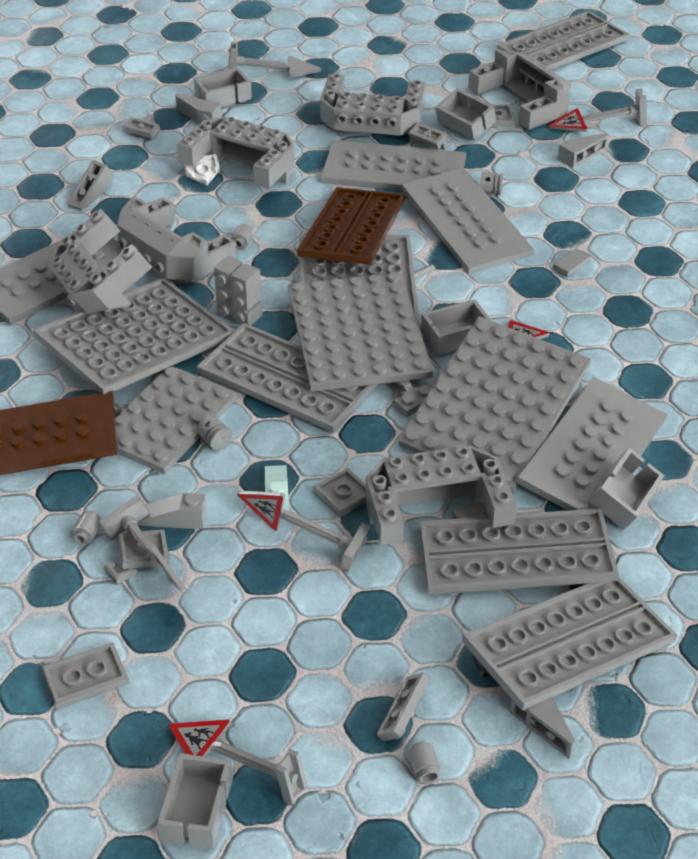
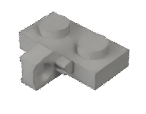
(145, 127)
(410, 397)

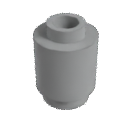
(242, 236)
(86, 527)
(424, 762)

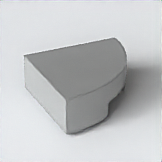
(119, 574)

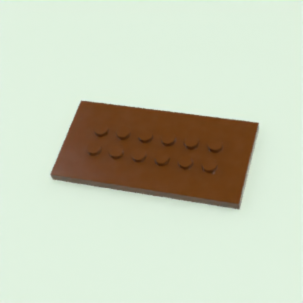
(351, 226)
(57, 432)

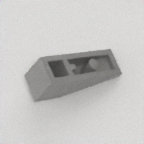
(197, 108)
(581, 149)
(92, 185)
(177, 511)
(548, 723)

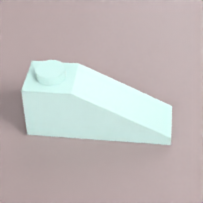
(277, 481)

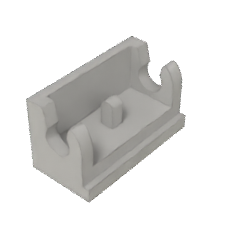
(428, 135)

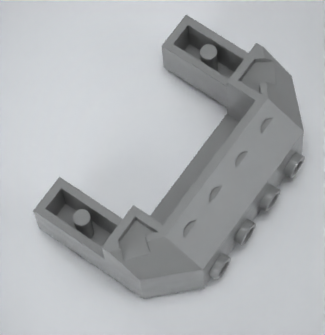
(529, 79)
(370, 112)
(264, 148)
(163, 249)
(82, 275)
(436, 477)

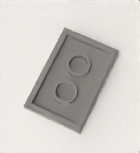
(85, 675)

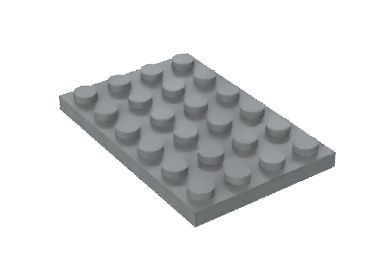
(165, 417)

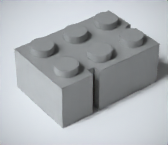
(223, 87)
(465, 114)
(238, 293)
(449, 325)
(625, 494)
(195, 801)

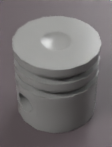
(491, 182)
(216, 434)

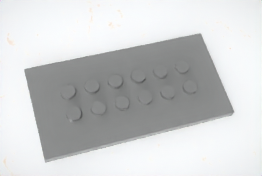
(567, 40)
(385, 165)
(467, 220)
(29, 286)
(277, 375)
(588, 443)
(531, 553)
(568, 640)

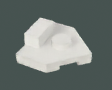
(203, 170)

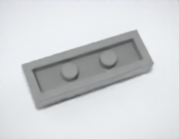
(403, 707)

